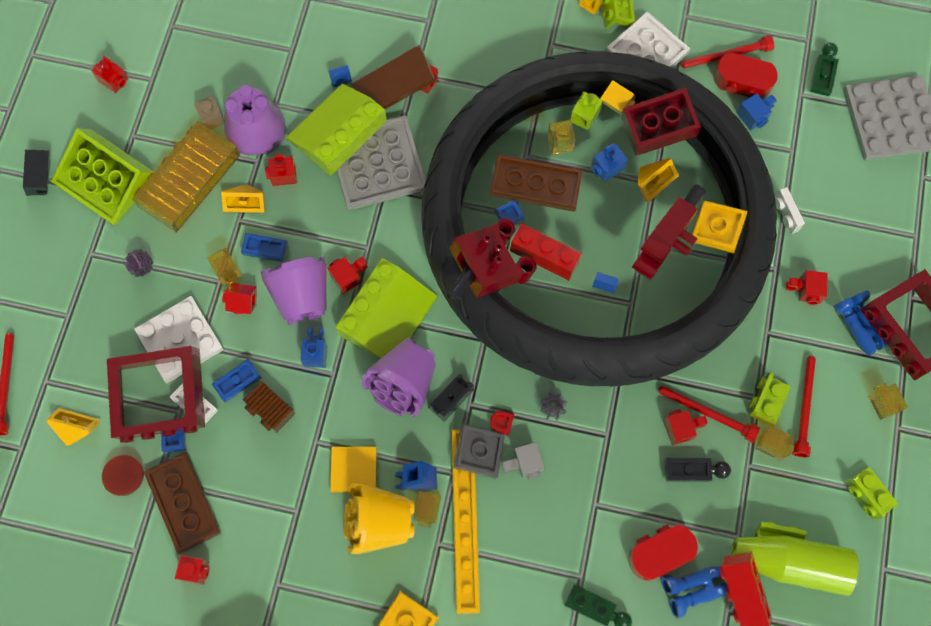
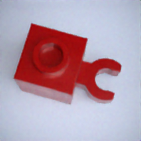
(110, 74)
(281, 170)
(346, 274)
(811, 286)
(681, 426)

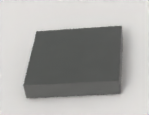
(479, 451)

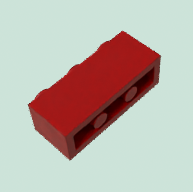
(545, 251)
(746, 590)

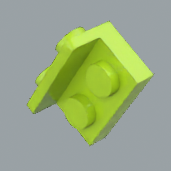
(618, 12)
(769, 400)
(871, 493)

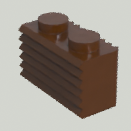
(268, 407)

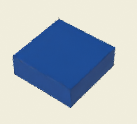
(340, 76)
(510, 211)
(605, 282)
(173, 443)

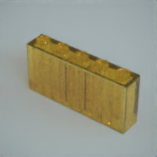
(186, 176)

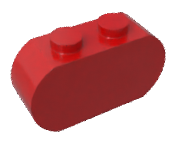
(745, 75)
(662, 552)

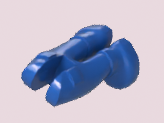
(861, 328)
(702, 577)

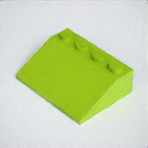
(338, 128)
(100, 175)
(385, 310)

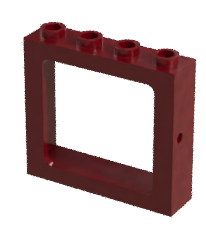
(890, 330)
(192, 389)

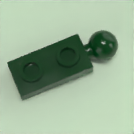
(825, 70)
(596, 607)

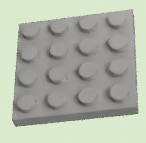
(891, 116)
(383, 167)

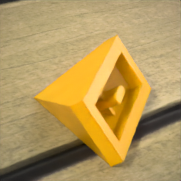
(656, 177)
(243, 199)
(71, 425)

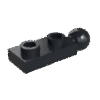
(695, 470)

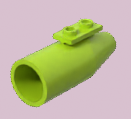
(790, 559)

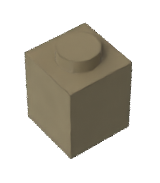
(209, 112)

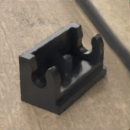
(36, 172)
(451, 397)

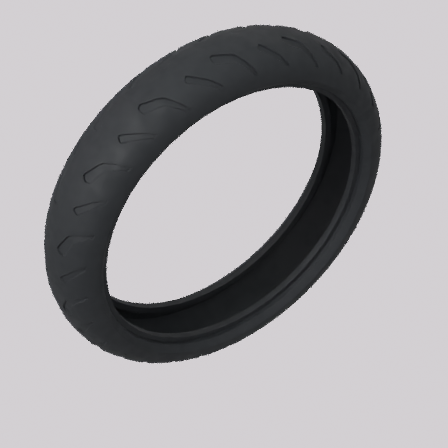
(573, 357)

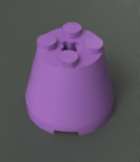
(253, 122)
(298, 289)
(401, 378)

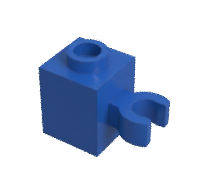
(755, 111)
(609, 162)
(314, 350)
(417, 477)

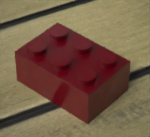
(660, 121)

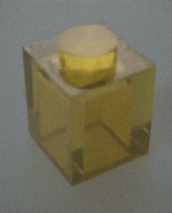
(561, 137)
(224, 267)
(887, 400)
(775, 443)
(427, 508)

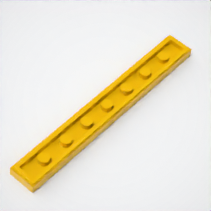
(465, 537)

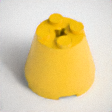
(376, 519)

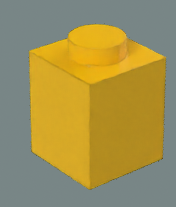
(617, 97)

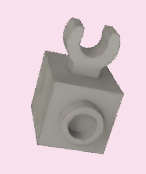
(527, 461)

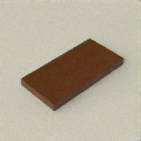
(397, 78)
(536, 182)
(182, 503)

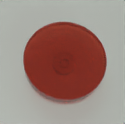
(122, 475)

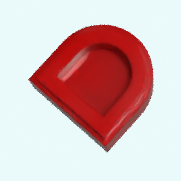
(501, 422)

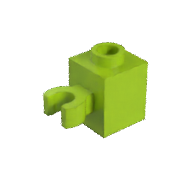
(586, 110)

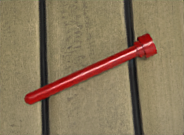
(765, 44)
(4, 381)
(748, 431)
(801, 446)

